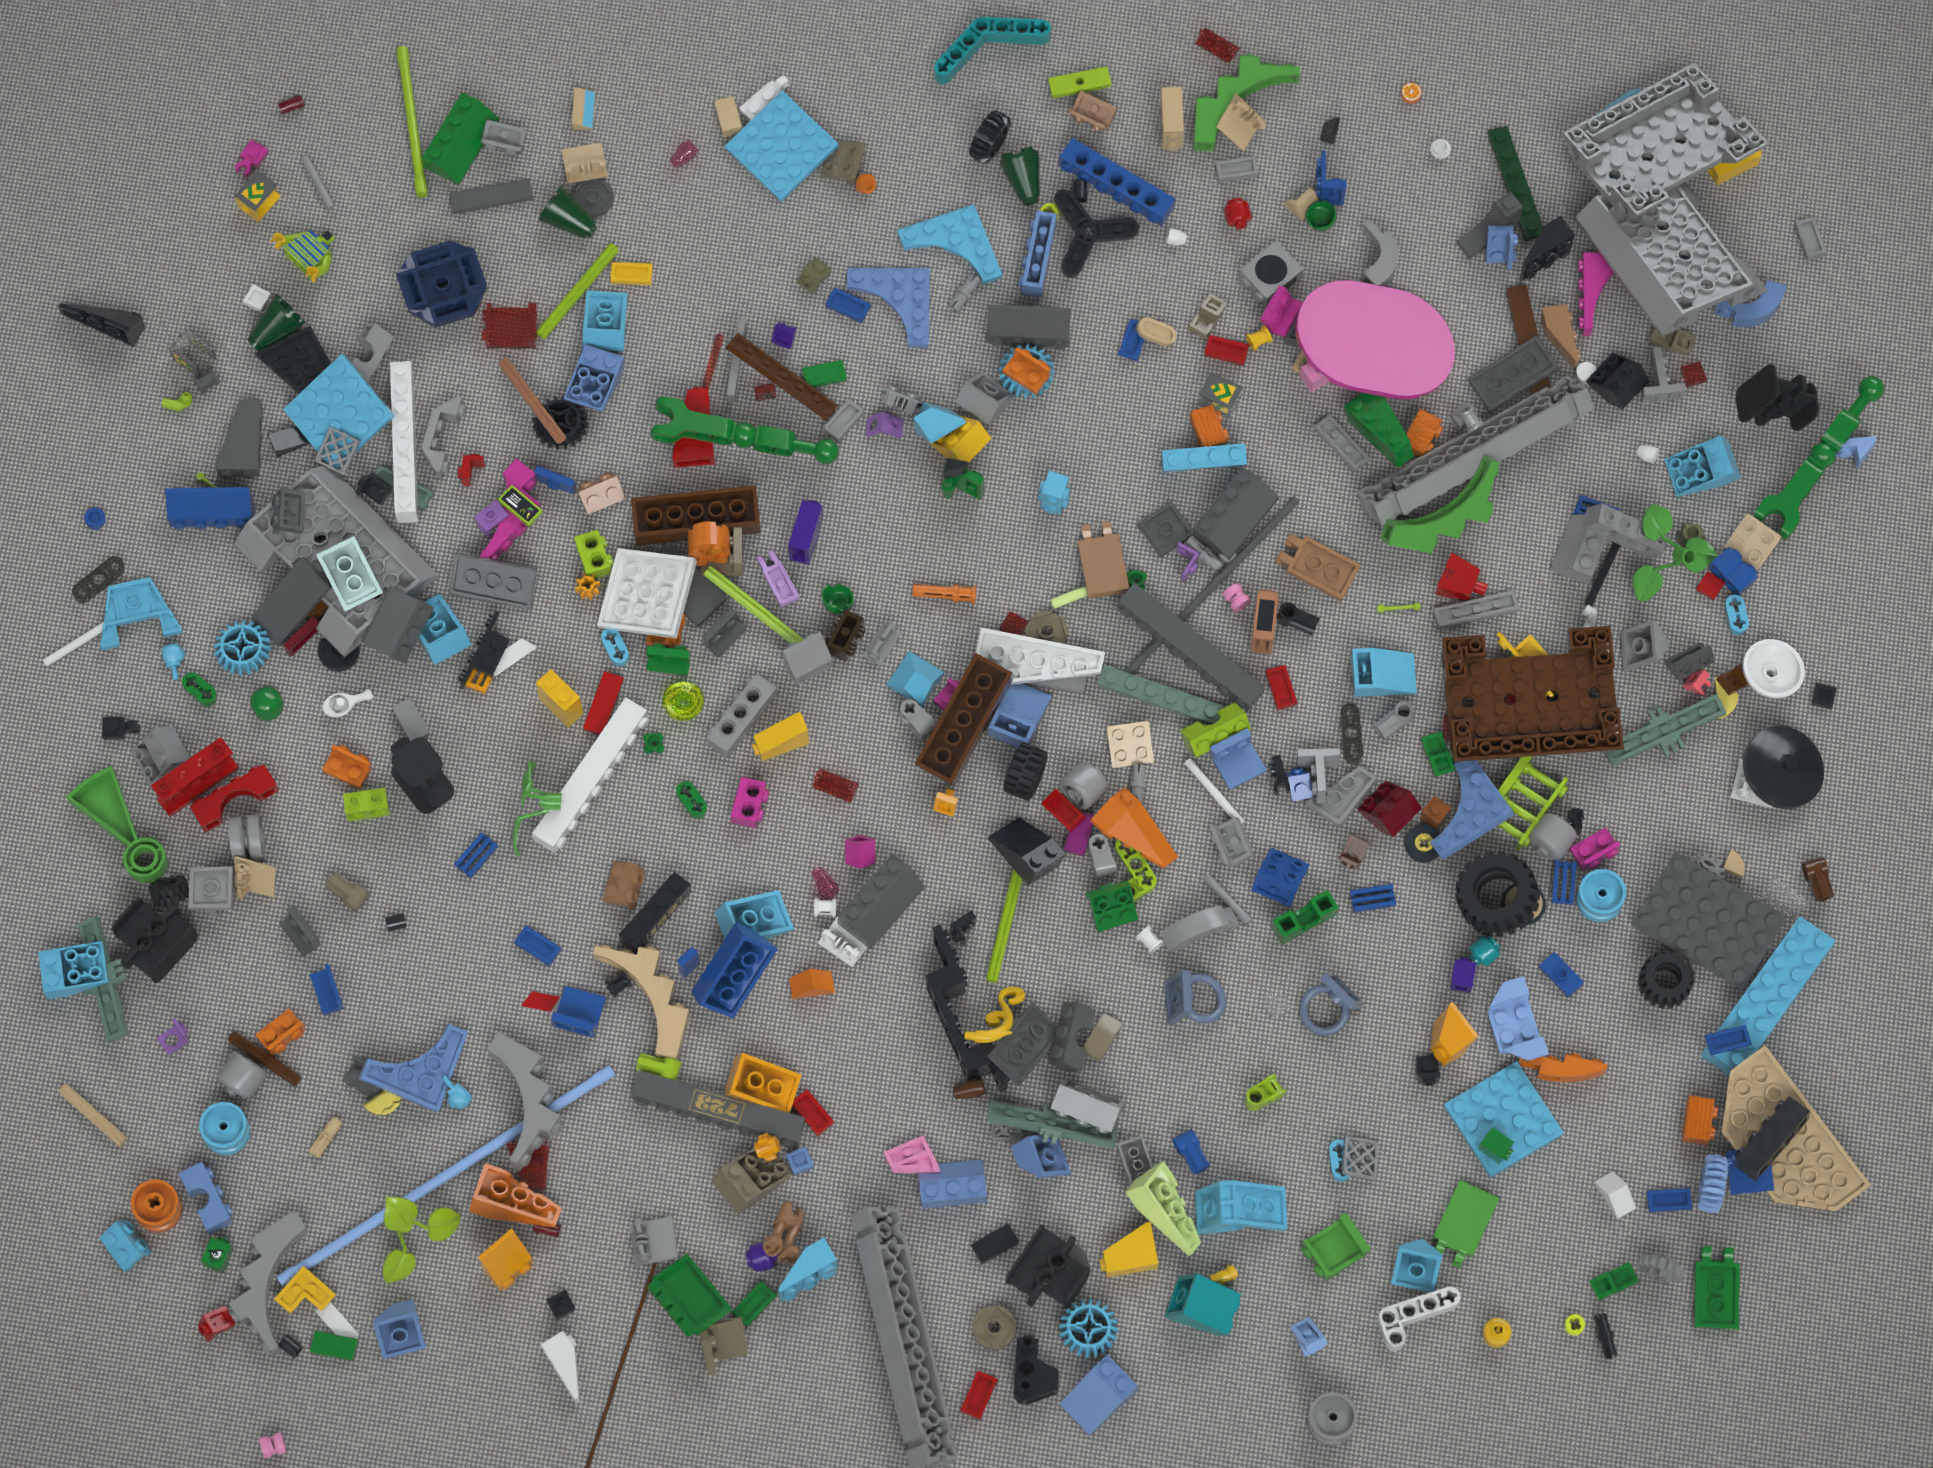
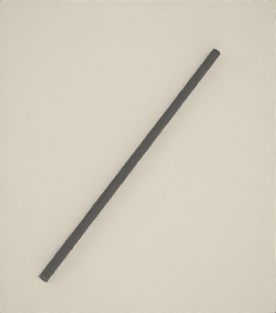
(1218, 579)

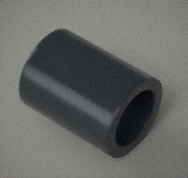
(1080, 191)
(395, 922)
(290, 1346)

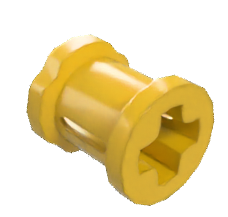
(1259, 338)

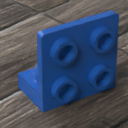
(1329, 190)
(1280, 877)
(578, 1012)

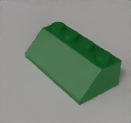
(458, 139)

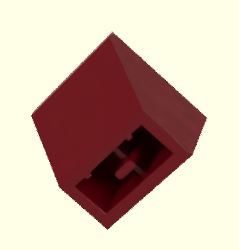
(1390, 808)

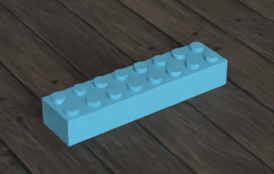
(1774, 990)

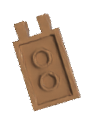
(1102, 562)
(1319, 566)

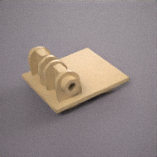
(1240, 122)
(584, 163)
(1753, 541)
(1130, 744)
(253, 877)

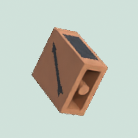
(1264, 621)

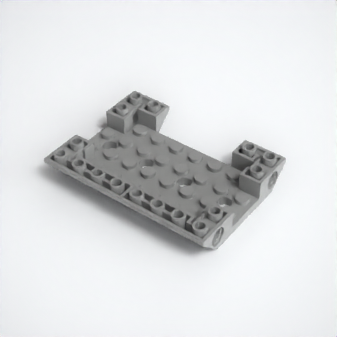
(1648, 128)
(1650, 263)
(337, 513)

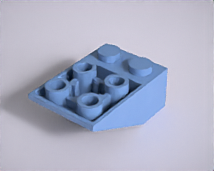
(595, 378)
(1019, 715)

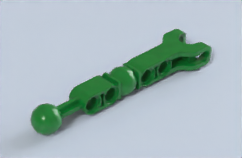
(725, 432)
(1821, 456)

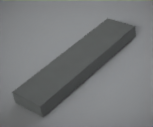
(491, 196)

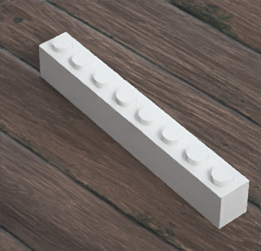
(404, 442)
(590, 775)

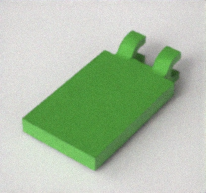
(1465, 1221)

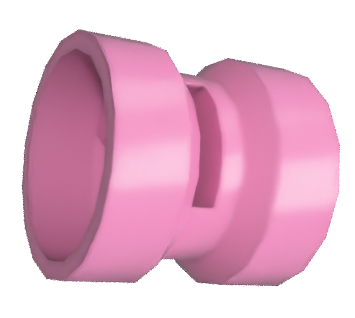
(1236, 597)
(268, 1447)

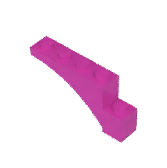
(1594, 276)
(511, 527)

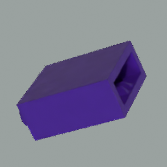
(805, 532)

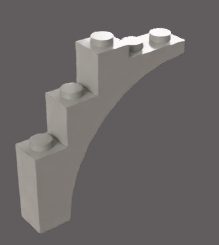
(538, 1120)
(272, 1246)

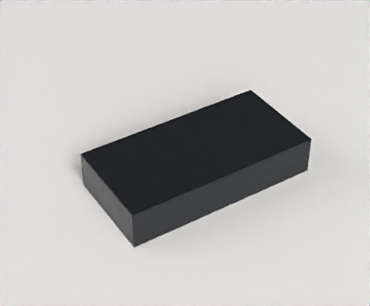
(994, 1244)

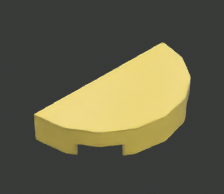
(1728, 701)
(382, 1103)

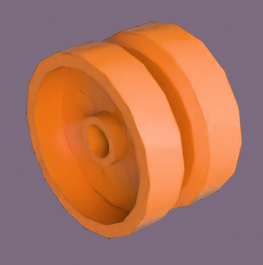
(153, 1217)

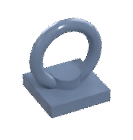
(1339, 994)
(1180, 997)

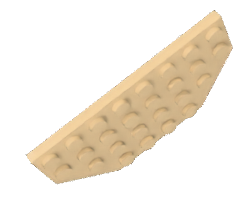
(1814, 1165)

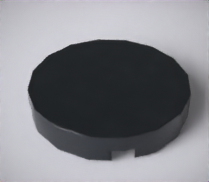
(333, 659)

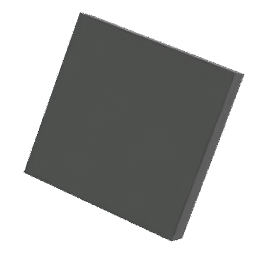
(1165, 529)

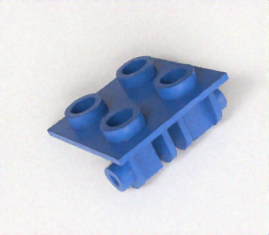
(1743, 1184)

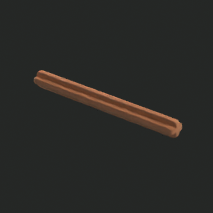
(532, 400)

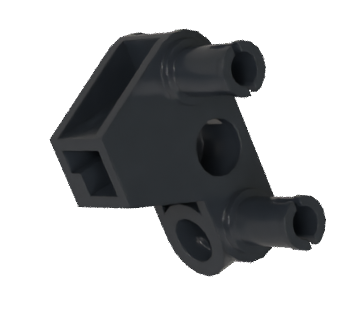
(1042, 1378)

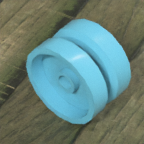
(1602, 883)
(236, 1127)

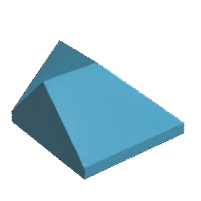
(936, 422)
(915, 678)
(1417, 1266)

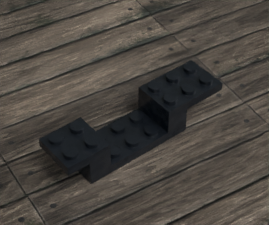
(943, 987)

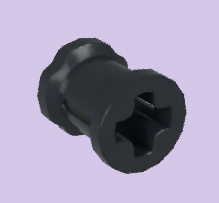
(618, 984)

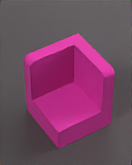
(860, 851)

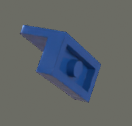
(326, 991)

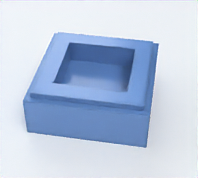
(799, 1160)

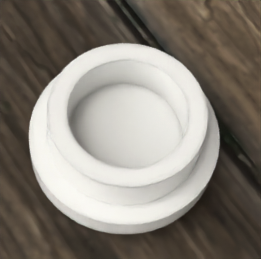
(1440, 149)

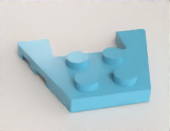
(134, 603)

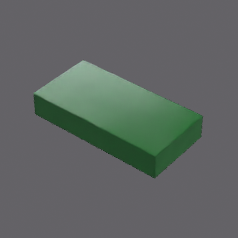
(825, 374)
(754, 1304)
(334, 1346)

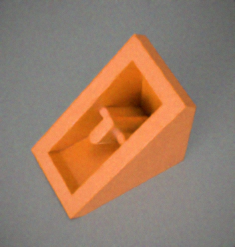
(811, 983)

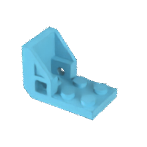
(1239, 1205)

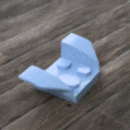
(1514, 1022)

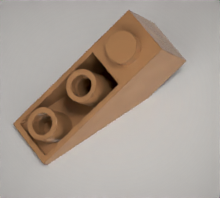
(1557, 328)

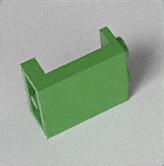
(1335, 1247)

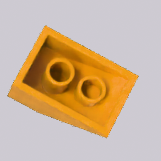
(762, 1083)
(505, 1260)

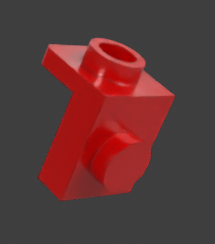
(468, 462)

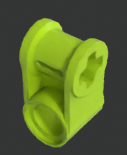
(1268, 1092)

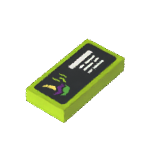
(520, 506)

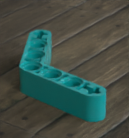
(990, 35)

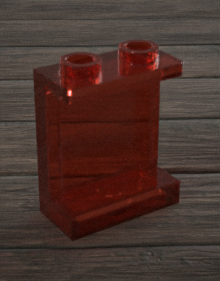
(510, 327)

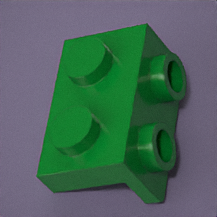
(668, 660)

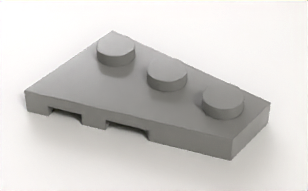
(1344, 796)

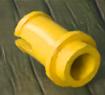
(1225, 1275)

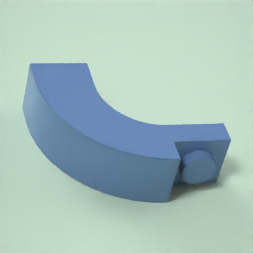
(1754, 313)

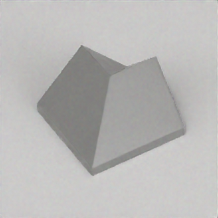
(1642, 645)

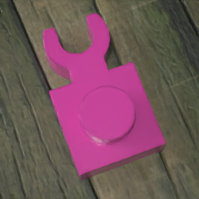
(252, 156)

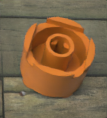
(709, 543)

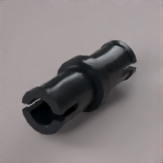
(1605, 1336)

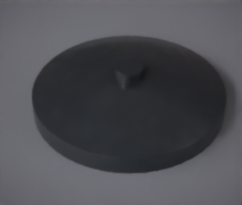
(1783, 767)

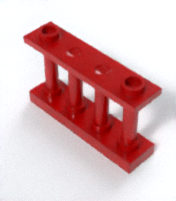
(195, 777)

